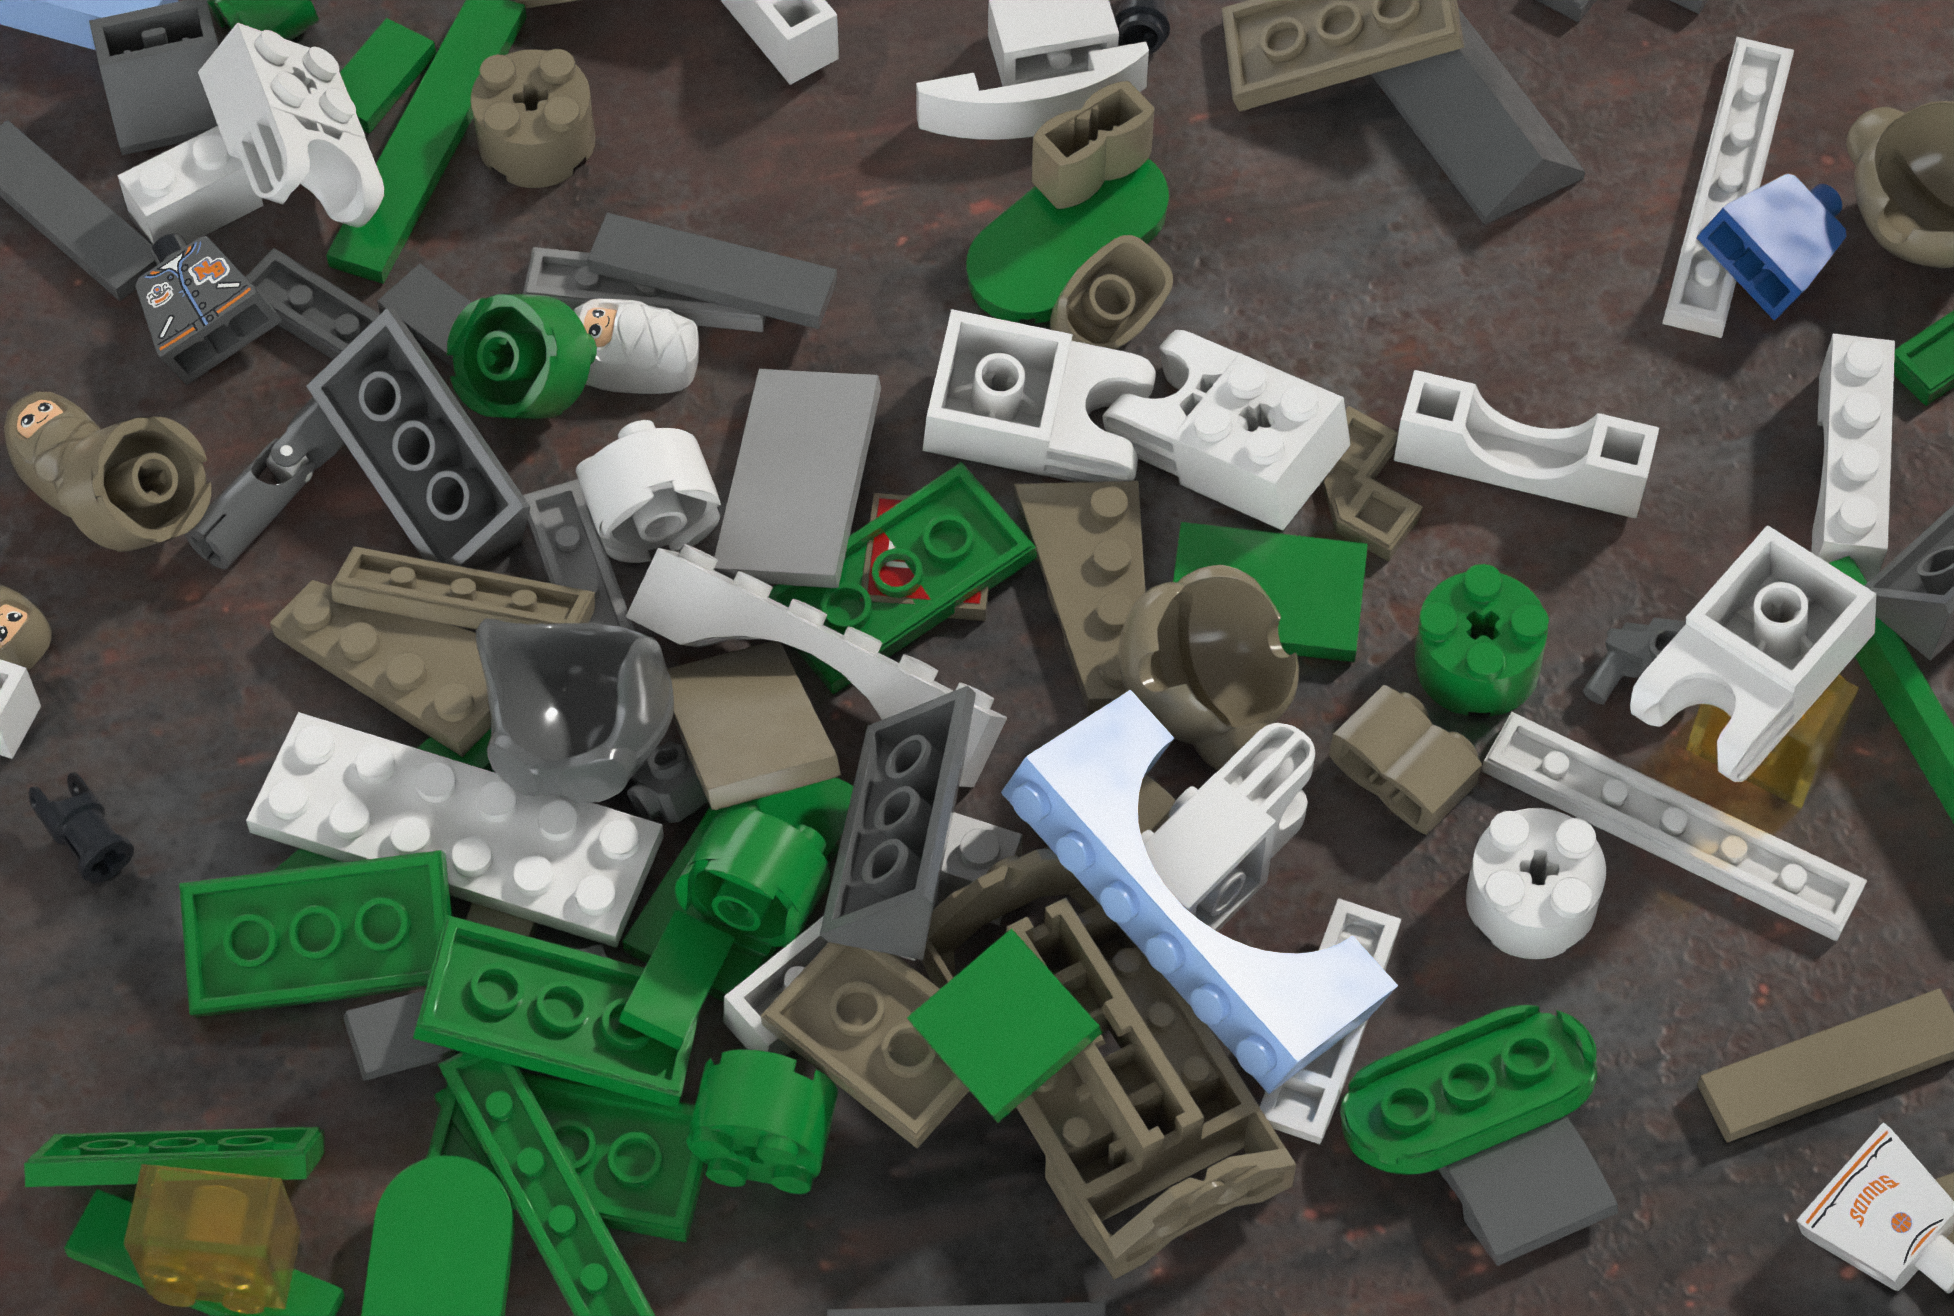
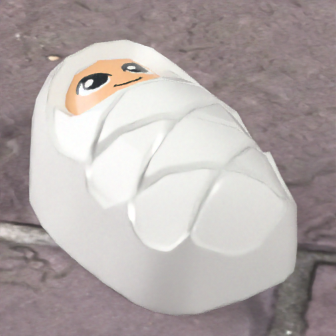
(639, 347)

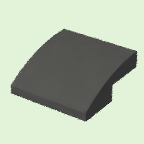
(1530, 1190)

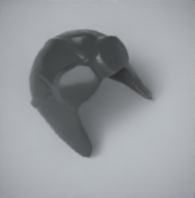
(572, 705)

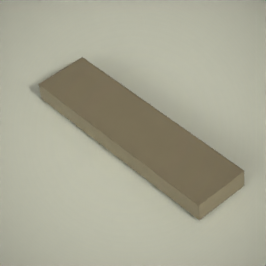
(453, 592)
(1830, 1065)

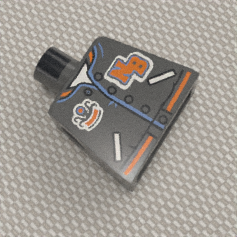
(199, 306)

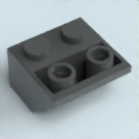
(152, 74)

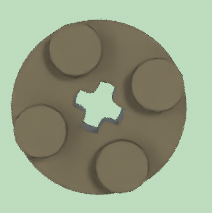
(533, 116)
(136, 483)

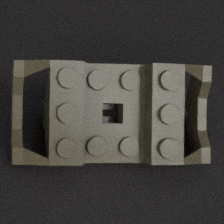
(1142, 1114)

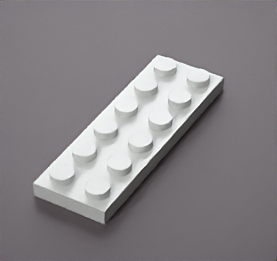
(503, 849)

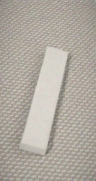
(1730, 170)
(1674, 826)

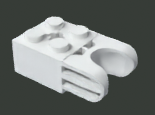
(292, 123)
(1025, 398)
(1235, 429)
(1759, 648)
(1223, 835)

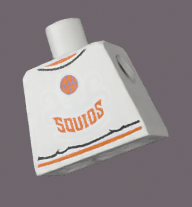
(1885, 1215)

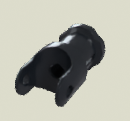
(82, 827)

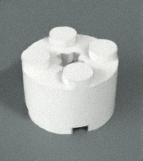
(649, 492)
(1542, 850)

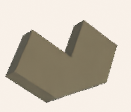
(1359, 504)

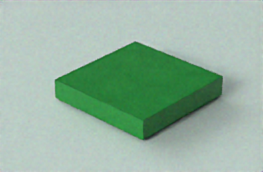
(1004, 1025)

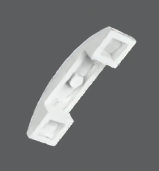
(1015, 111)
(1310, 1097)

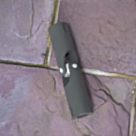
(251, 505)

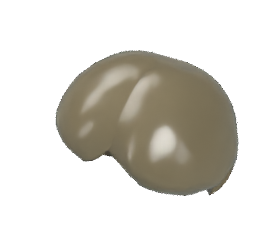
(1907, 180)
(1208, 660)

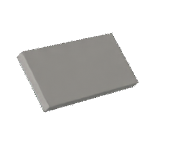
(798, 477)

